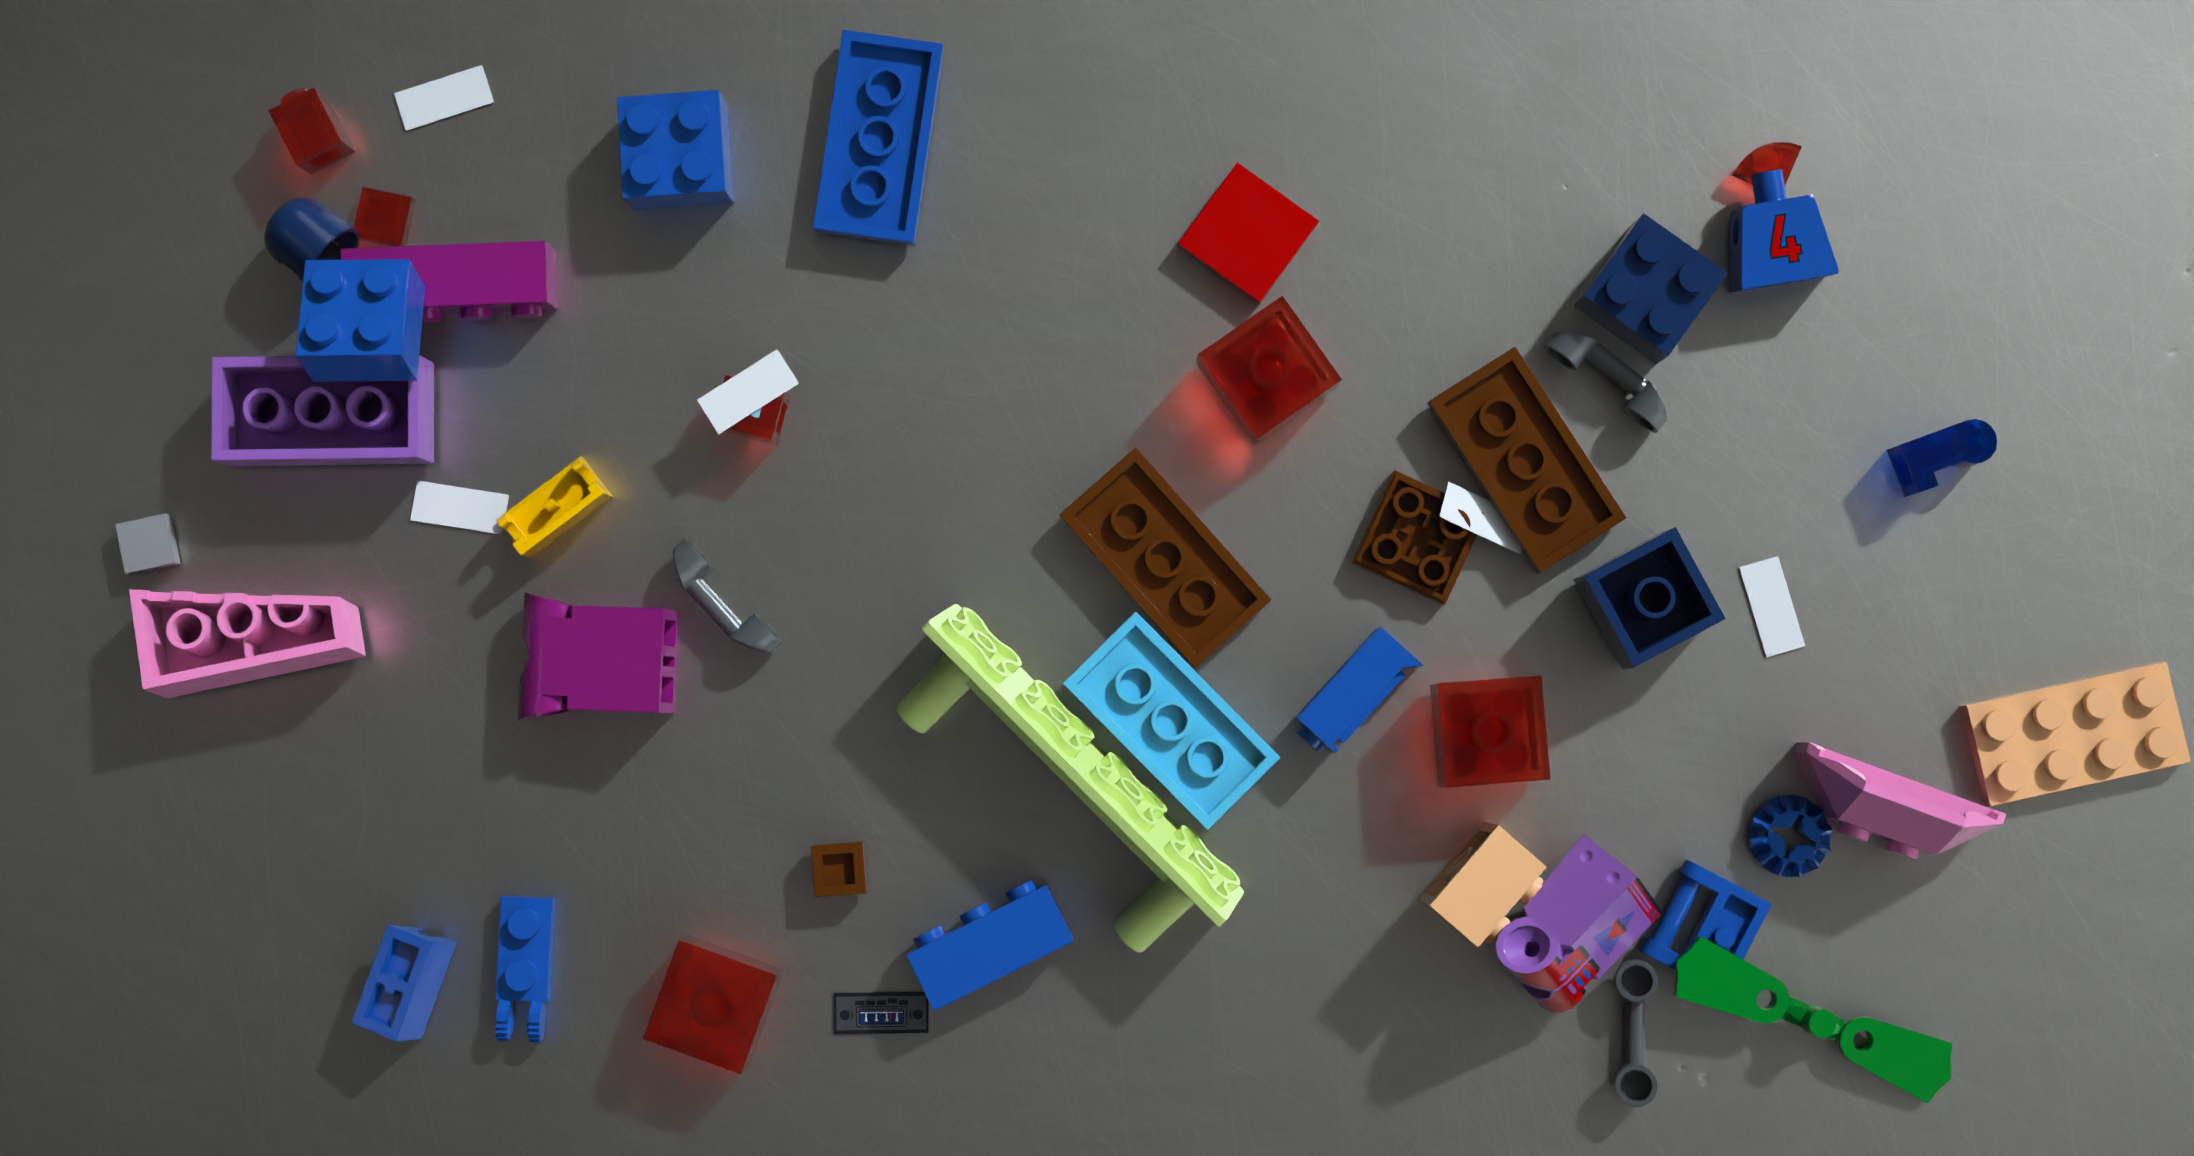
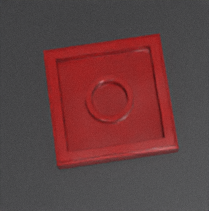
(1248, 233)

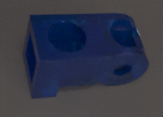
(1954, 446)

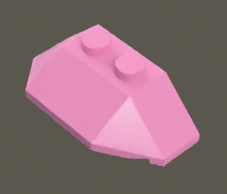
(1889, 805)

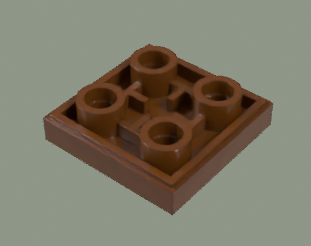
(1412, 542)

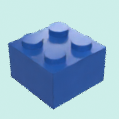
(675, 150)
(360, 320)

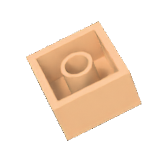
(1484, 884)

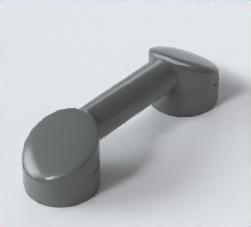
(1645, 406)
(691, 568)
(1634, 1080)

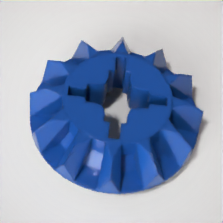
(1769, 847)

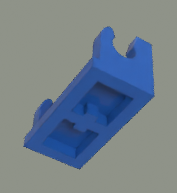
(403, 983)

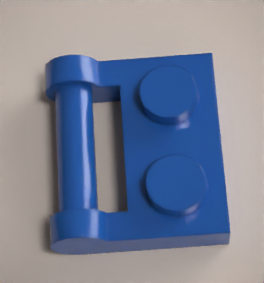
(1728, 920)

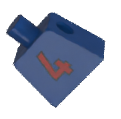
(1777, 238)

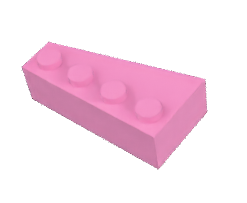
(227, 639)

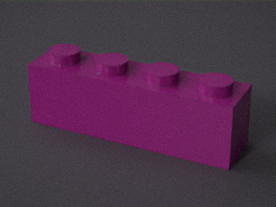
(478, 277)

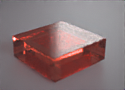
(384, 217)

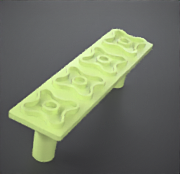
(1101, 780)

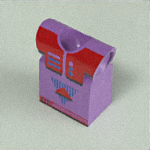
(1576, 926)

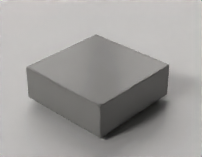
(147, 544)

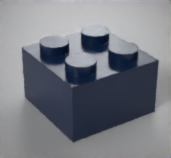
(1650, 289)
(1649, 599)

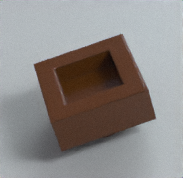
(839, 869)

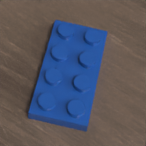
(878, 137)

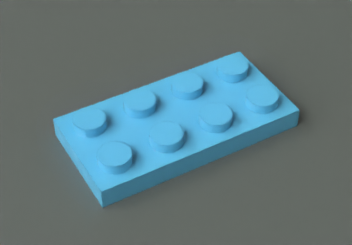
(1171, 720)

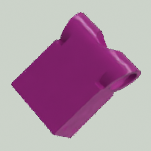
(597, 658)

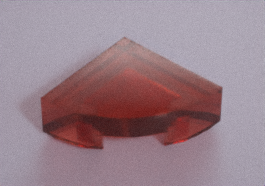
(1768, 158)

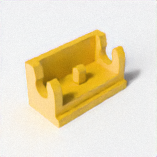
(554, 508)

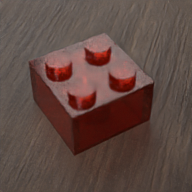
(1268, 370)
(1490, 731)
(713, 1004)

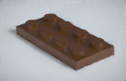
(1526, 460)
(1165, 557)

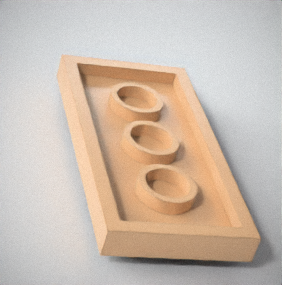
(2075, 734)

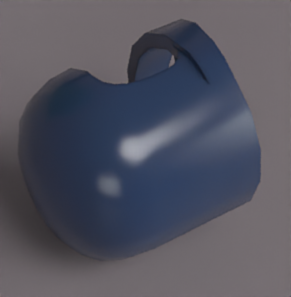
(303, 231)

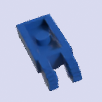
(524, 962)

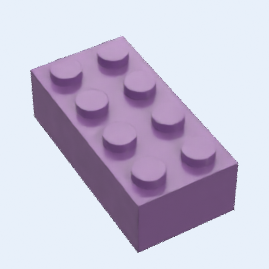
(277, 416)

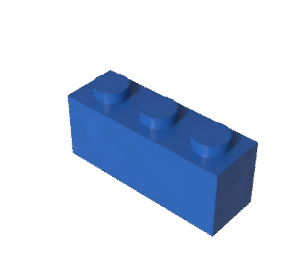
(989, 943)

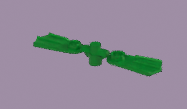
(1731, 985)

